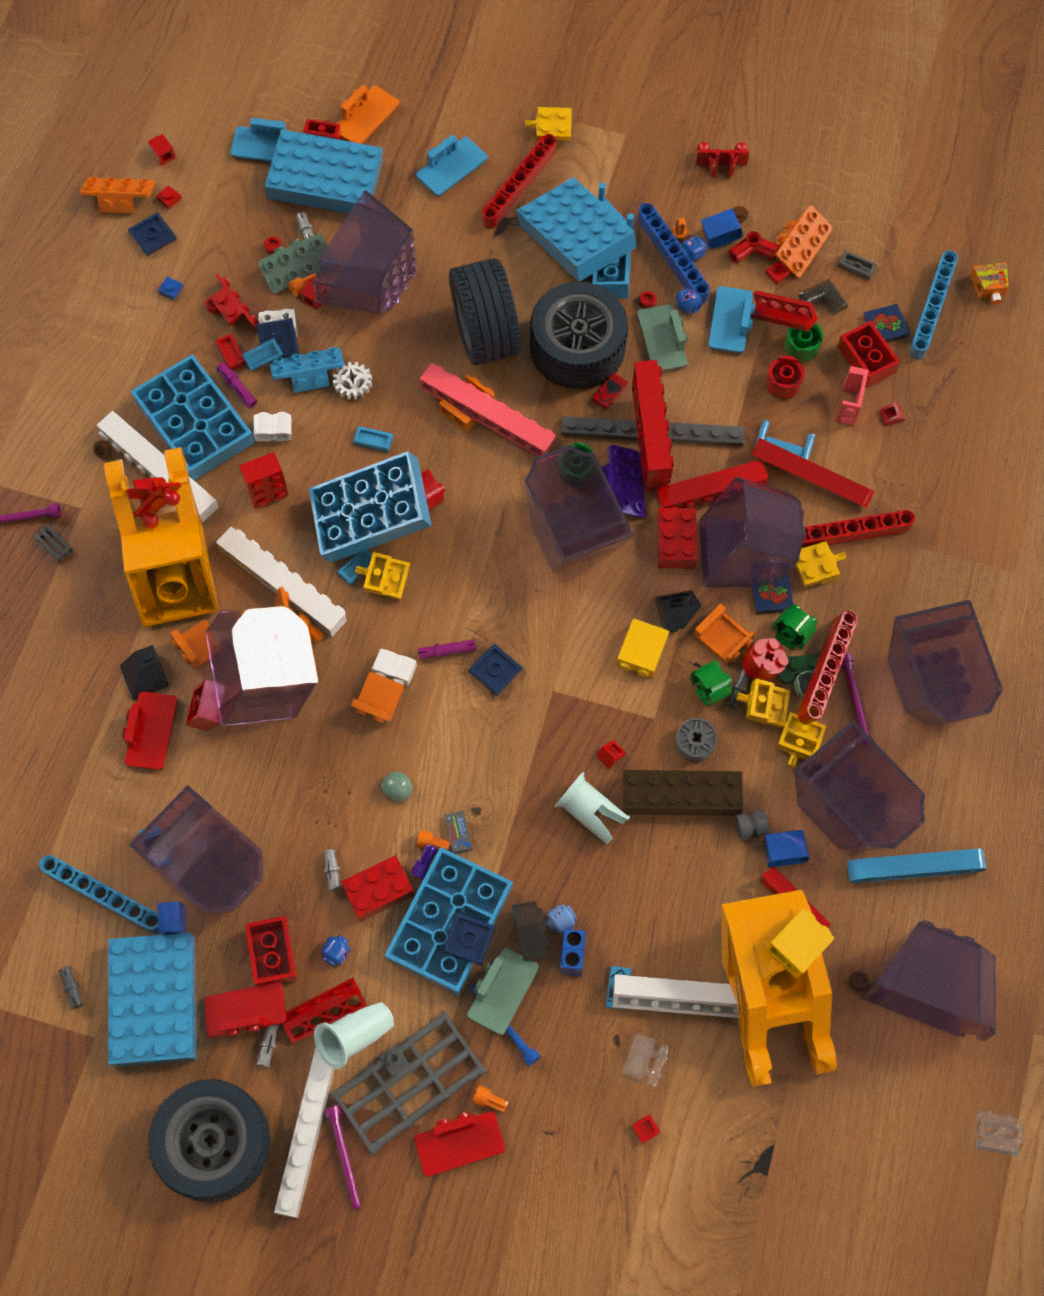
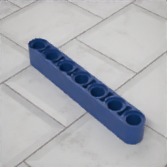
(671, 246)

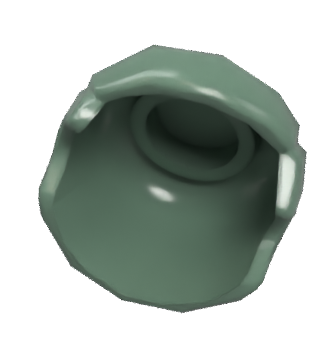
(801, 683)
(397, 787)

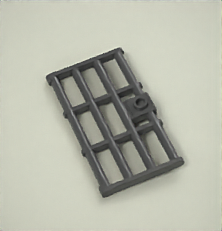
(400, 1068)

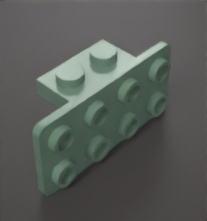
(293, 262)
(664, 336)
(502, 991)

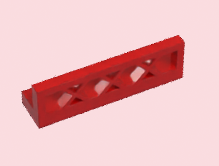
(784, 314)
(778, 884)
(320, 1004)

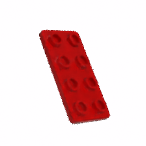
(149, 730)
(245, 1010)
(459, 1142)

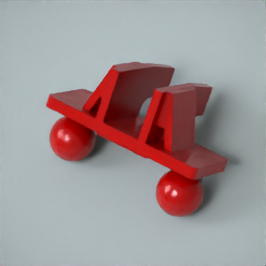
(713, 158)
(153, 495)

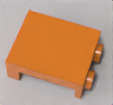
(455, 414)
(723, 635)

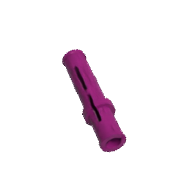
(232, 380)
(446, 649)

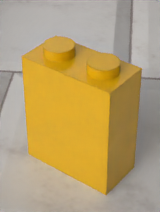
(642, 648)
(800, 942)

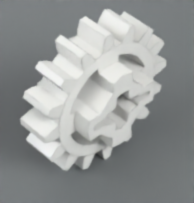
(343, 381)

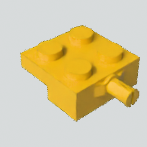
(552, 121)
(818, 564)
(385, 576)
(766, 703)
(800, 739)

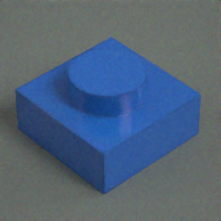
(170, 288)

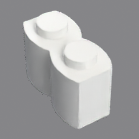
(272, 427)
(394, 667)

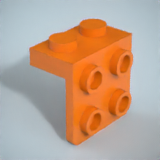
(193, 644)
(378, 697)

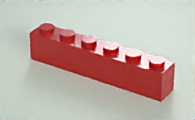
(707, 487)

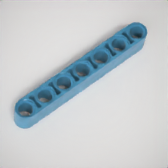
(945, 268)
(916, 865)
(94, 888)

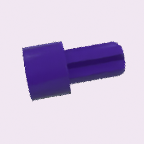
(422, 866)

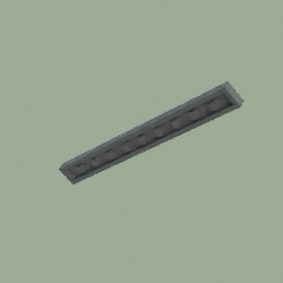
(677, 431)

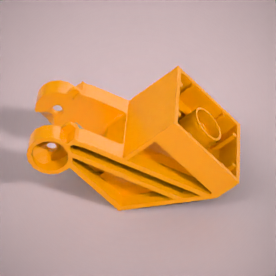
(165, 564)
(766, 990)

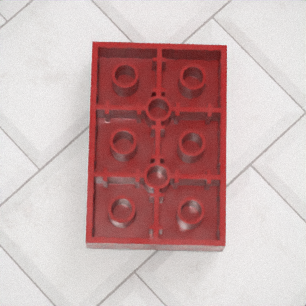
(651, 425)

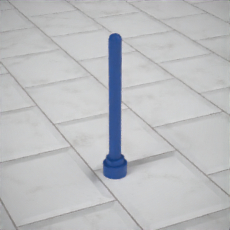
(530, 1056)

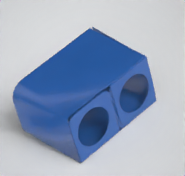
(721, 229)
(785, 848)
(172, 918)
(563, 967)

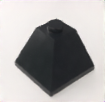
(677, 609)
(143, 672)

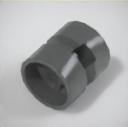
(751, 824)

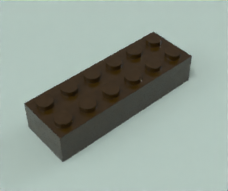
(682, 792)

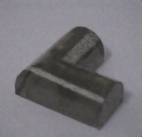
(826, 293)

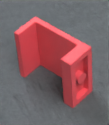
(855, 383)

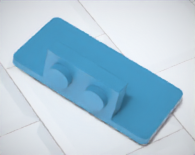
(258, 141)
(450, 164)
(731, 319)
(309, 369)

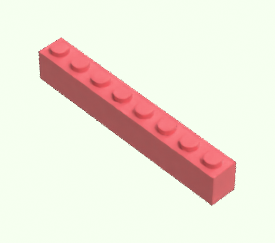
(487, 410)

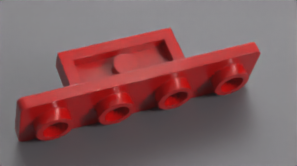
(229, 306)

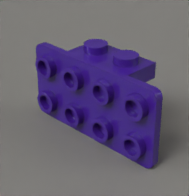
(626, 480)

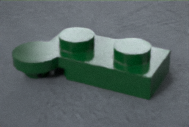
(798, 664)

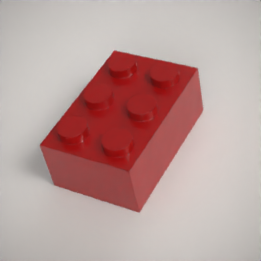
(868, 350)
(264, 480)
(677, 538)
(377, 888)
(271, 951)

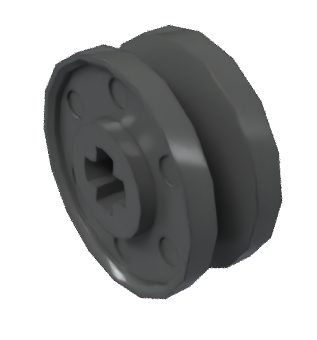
(699, 729)

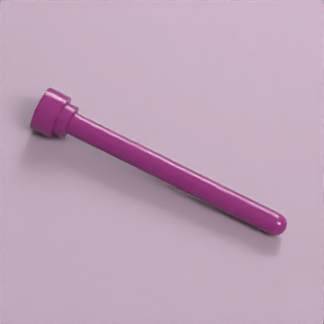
(53, 511)
(847, 665)
(333, 1115)

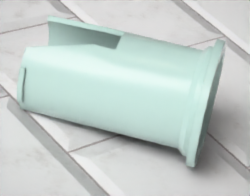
(583, 801)
(352, 1034)

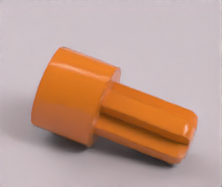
(680, 230)
(298, 284)
(314, 633)
(426, 838)
(483, 1096)

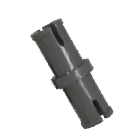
(740, 687)
(71, 987)

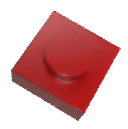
(168, 197)

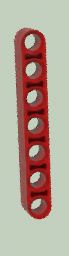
(519, 181)
(813, 472)
(859, 525)
(827, 667)

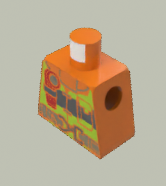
(990, 281)

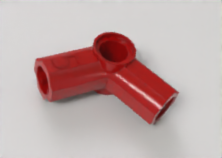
(759, 246)

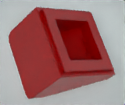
(892, 414)
(610, 754)

